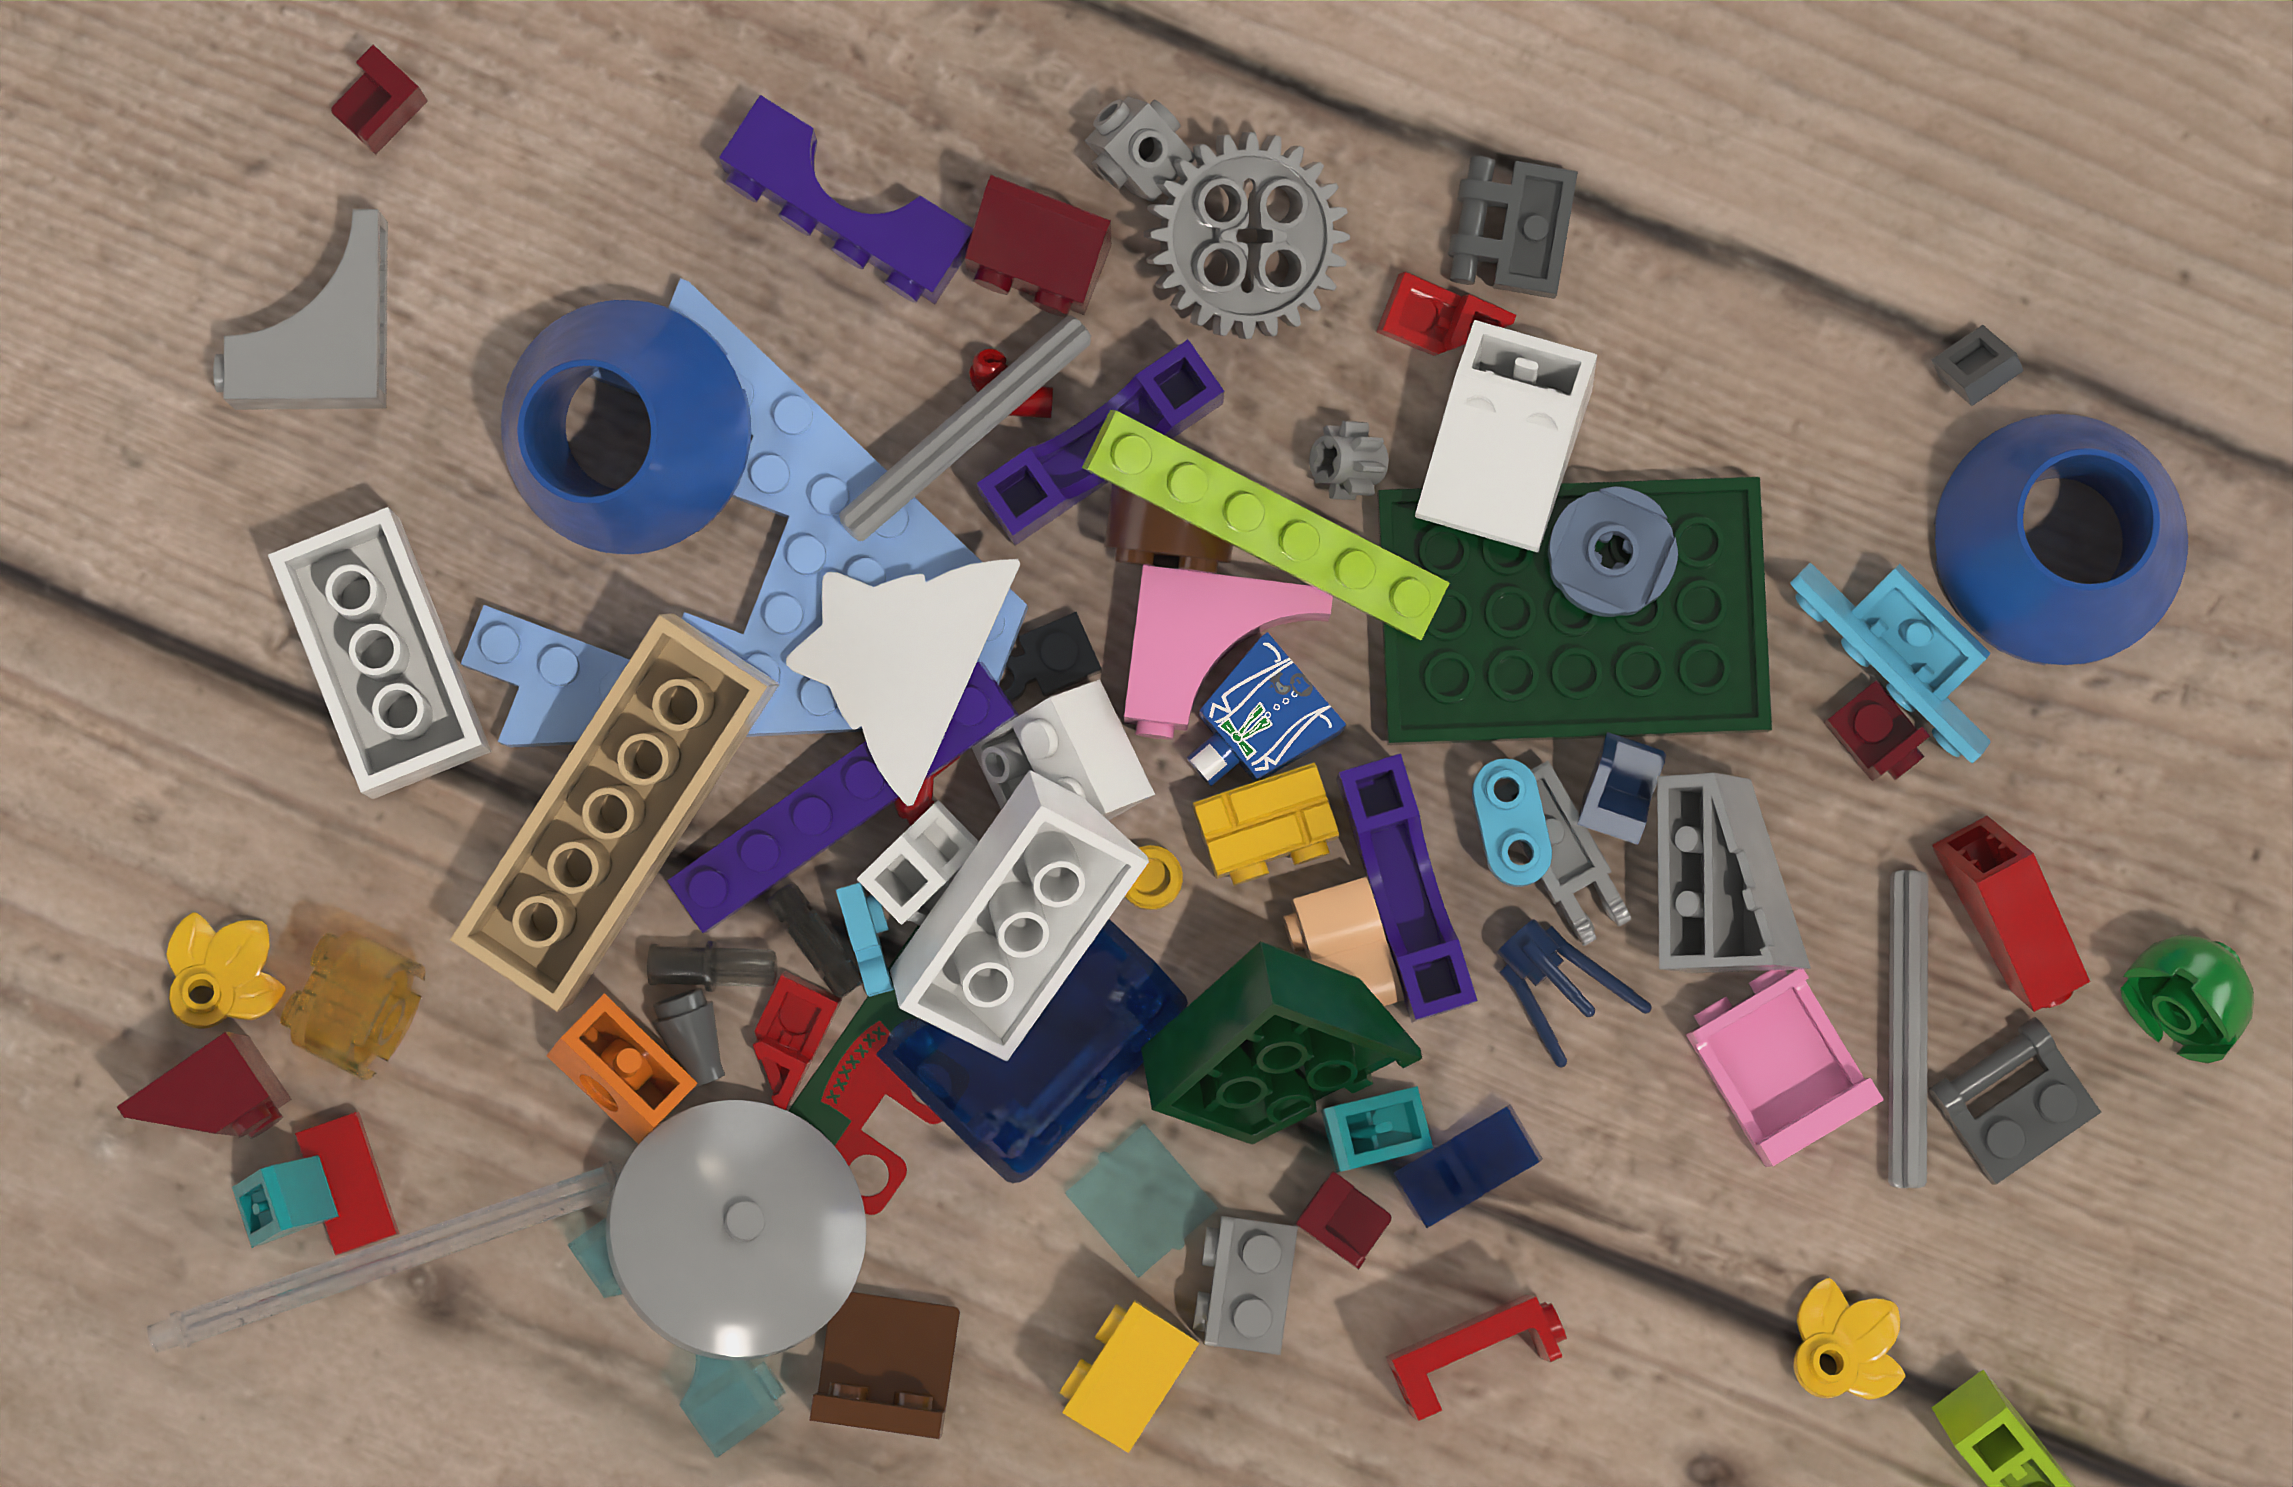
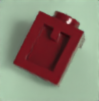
(1878, 733)

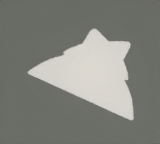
(903, 658)

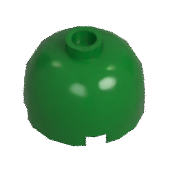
(2192, 994)

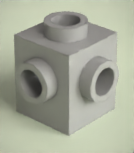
(1137, 146)

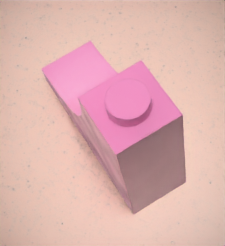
(1186, 629)

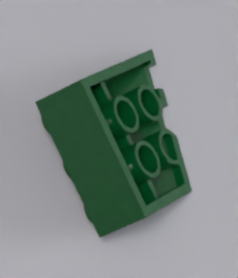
(1270, 1046)

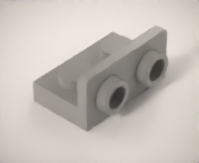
(1247, 1286)

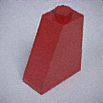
(2013, 912)

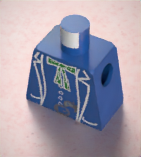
(1263, 717)

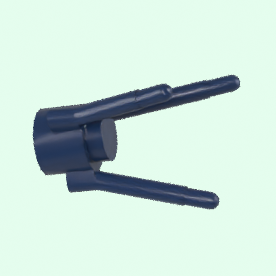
(1534, 956)

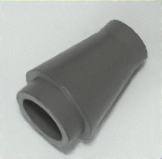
(690, 1034)

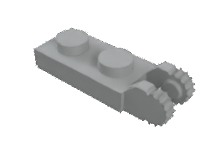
(1575, 856)

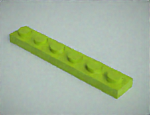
(1265, 524)

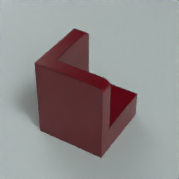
(378, 101)
(1343, 1220)

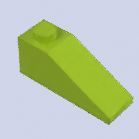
(1996, 1437)

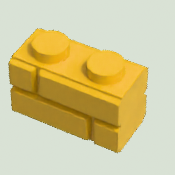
(1266, 823)

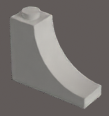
(327, 351)

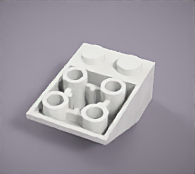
(1507, 435)

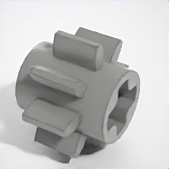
(1348, 460)

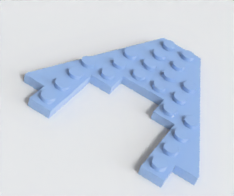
(795, 468)

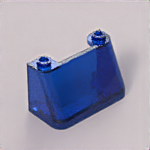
(1060, 1072)

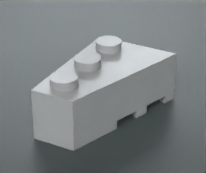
(1720, 881)

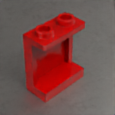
(1417, 1360)

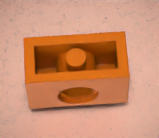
(621, 1068)

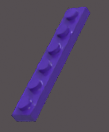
(822, 814)

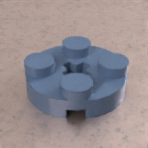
(1646, 536)

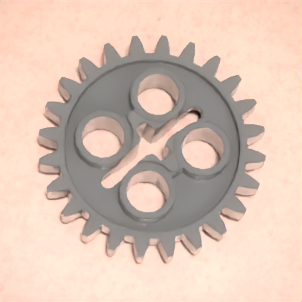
(1302, 236)

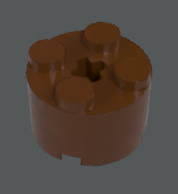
(1144, 530)

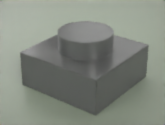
(1977, 365)

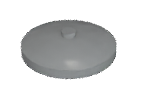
(736, 1230)

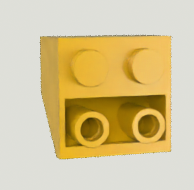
(1129, 1374)

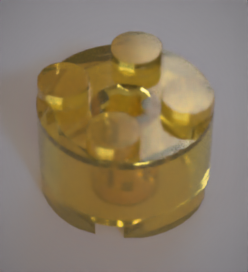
(353, 1003)

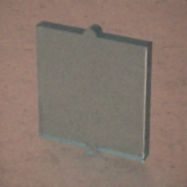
(1141, 1200)

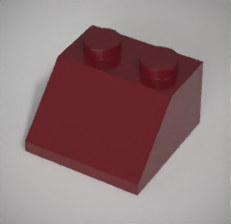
(1037, 247)
(214, 1091)

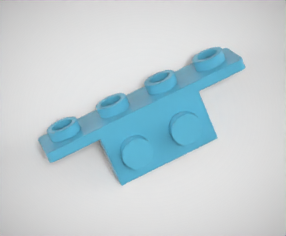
(1910, 644)

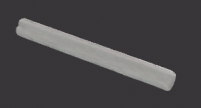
(965, 428)
(1908, 1029)

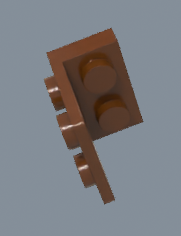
(887, 1365)

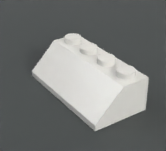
(1016, 917)

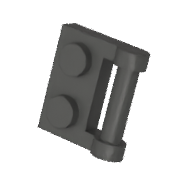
(2026, 1119)

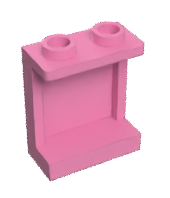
(1781, 1065)

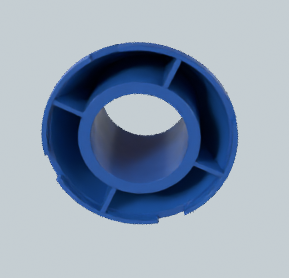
(694, 414)
(2002, 584)

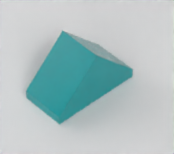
(1377, 1129)
(284, 1200)

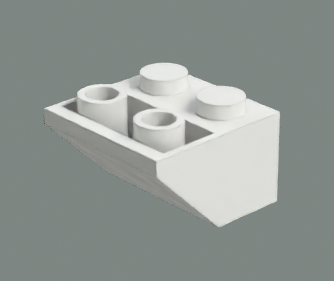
(1073, 743)

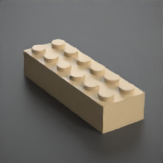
(614, 811)

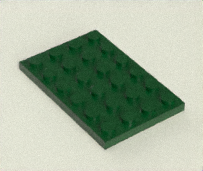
(1529, 665)

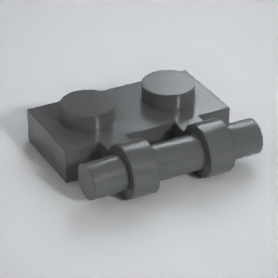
(1533, 228)

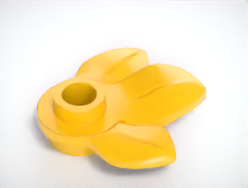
(226, 963)
(1854, 1337)

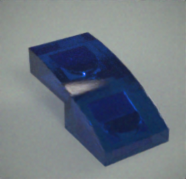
(1468, 1166)

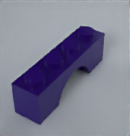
(913, 245)
(1050, 475)
(1405, 888)

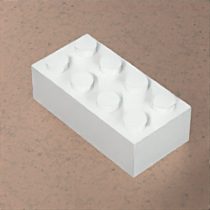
(379, 653)

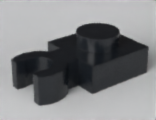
(1054, 657)

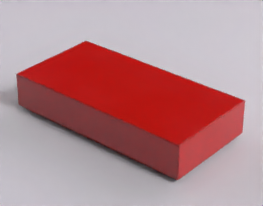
(353, 1182)

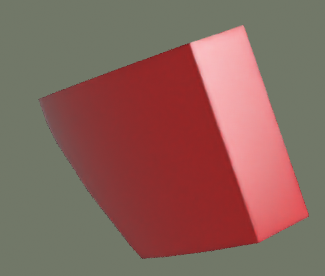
(1434, 317)
(792, 1033)

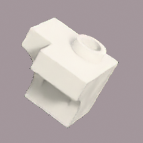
(919, 865)

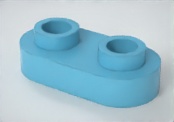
(1511, 822)

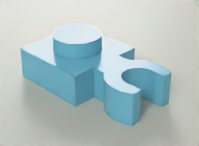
(864, 921)

